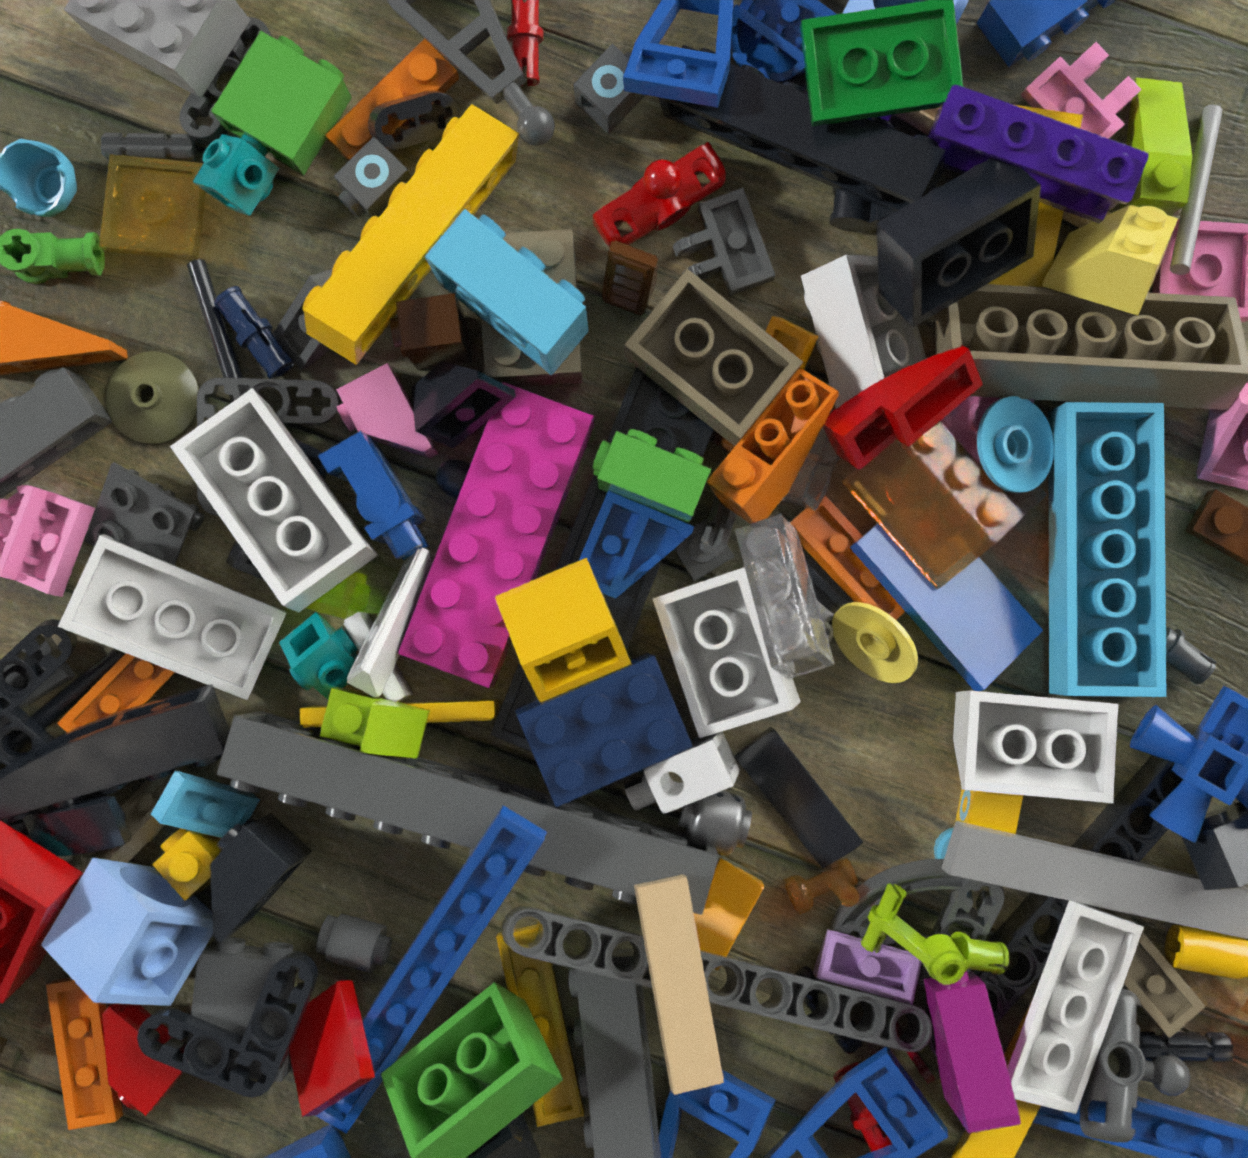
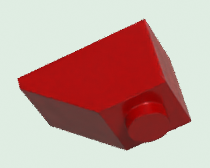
(133, 1075)

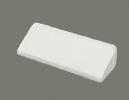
(384, 640)

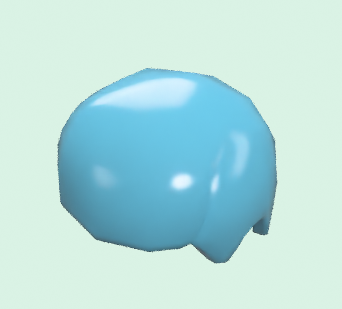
(37, 177)

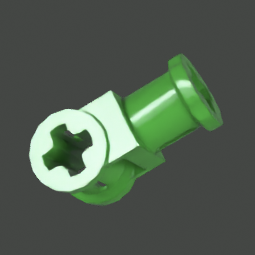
(45, 257)

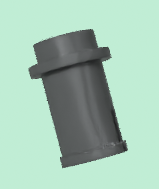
(1187, 657)

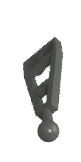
(534, 122)

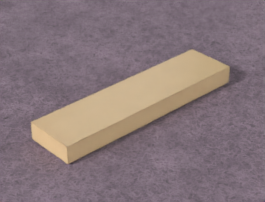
(679, 984)

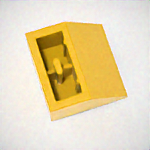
(562, 630)

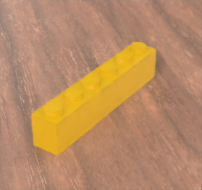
(392, 248)

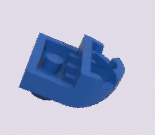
(769, 35)

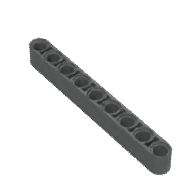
(739, 991)

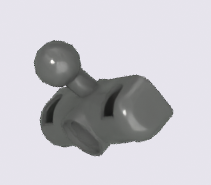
(1120, 1091)

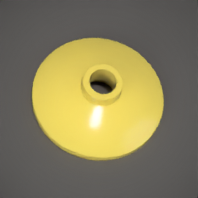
(874, 642)

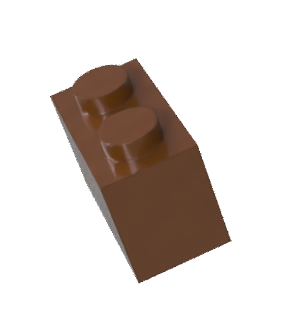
(432, 331)

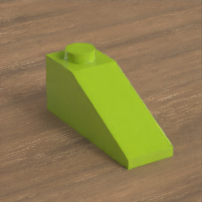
(1161, 129)

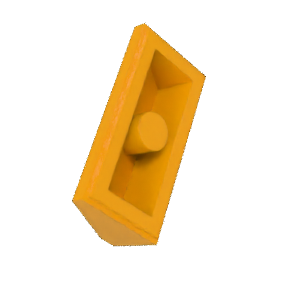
(726, 908)

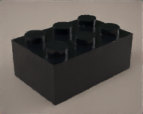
(957, 238)

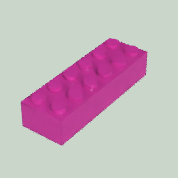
(497, 535)

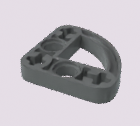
(919, 877)

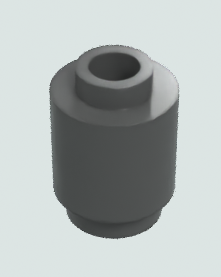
(354, 942)

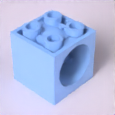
(128, 935)

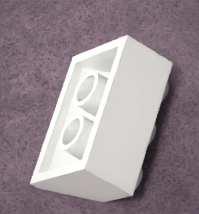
(856, 326)
(1035, 745)

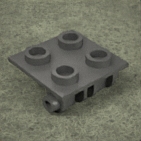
(142, 515)

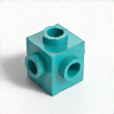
(236, 173)
(319, 655)

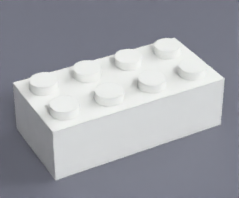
(273, 501)

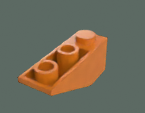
(773, 449)

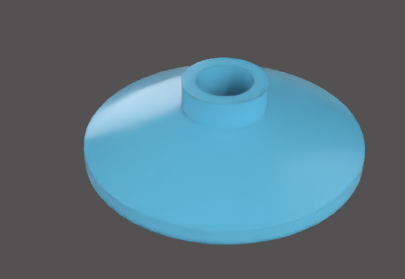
(1015, 444)

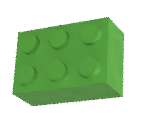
(470, 1076)

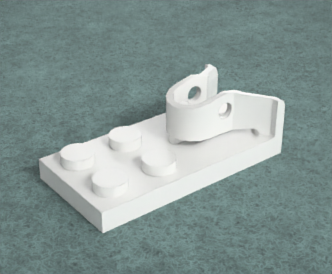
(172, 617)

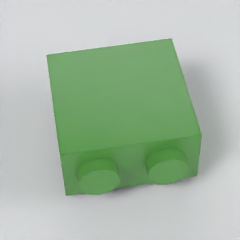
(283, 100)
(650, 474)

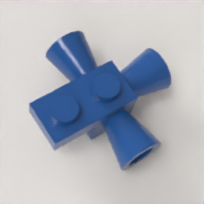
(1208, 761)

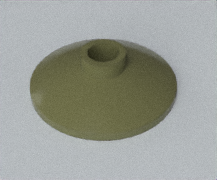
(173, 403)

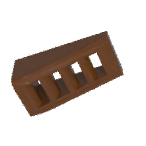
(629, 278)

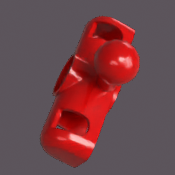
(661, 195)

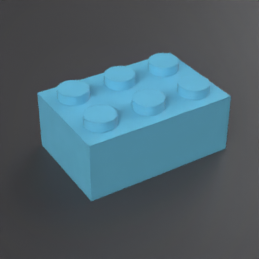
(509, 290)

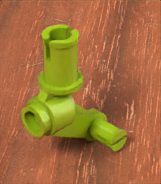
(941, 955)

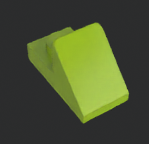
(374, 723)

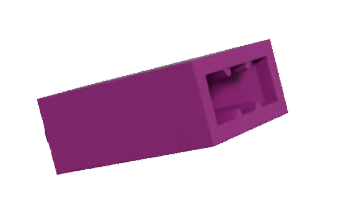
(970, 1054)

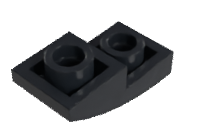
(79, 828)

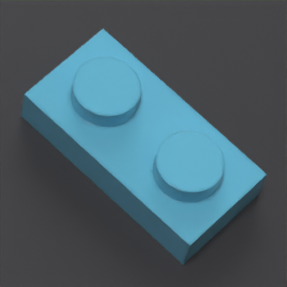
(203, 805)

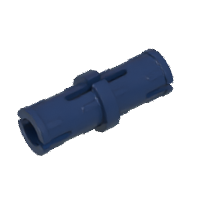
(253, 332)

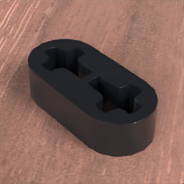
(410, 108)

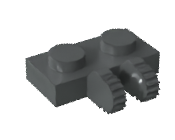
(734, 241)

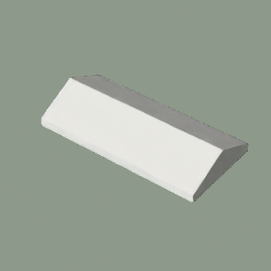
(1072, 1007)

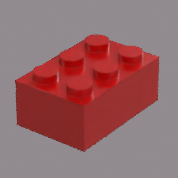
(31, 898)

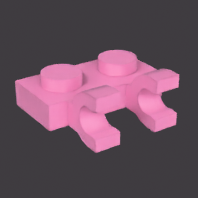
(1064, 90)

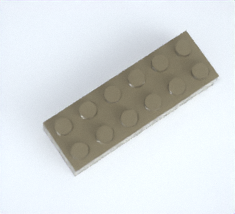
(1076, 350)

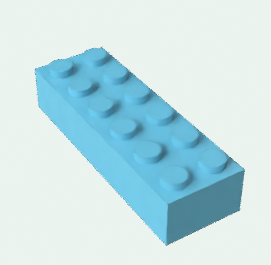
(1107, 550)

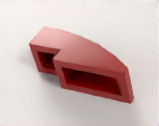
(901, 406)

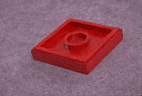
(330, 1050)

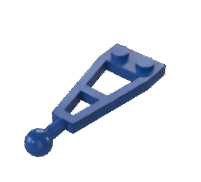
(677, 71)
(891, 1100)
(729, 1107)

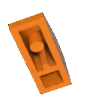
(40, 343)

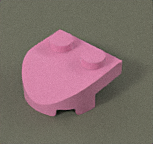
(41, 538)

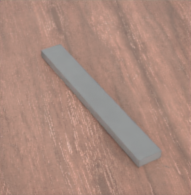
(1094, 879)

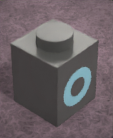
(602, 91)
(370, 179)

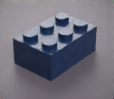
(604, 730)

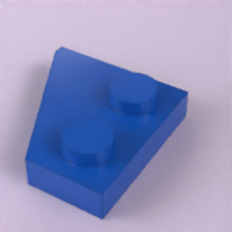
(629, 542)

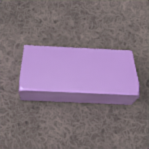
(887, 973)

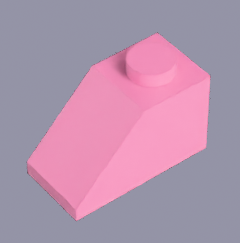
(383, 411)

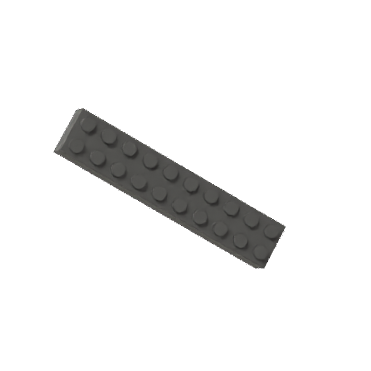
(457, 807)

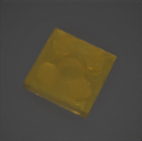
(152, 208)

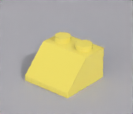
(1113, 259)

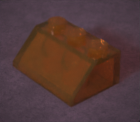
(934, 503)

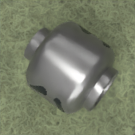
(717, 822)

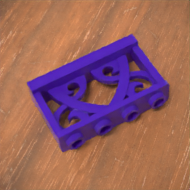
(1075, 167)

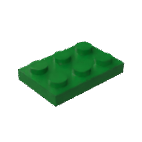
(880, 61)

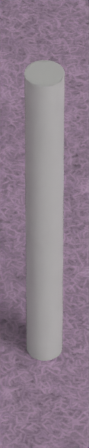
(1199, 178)

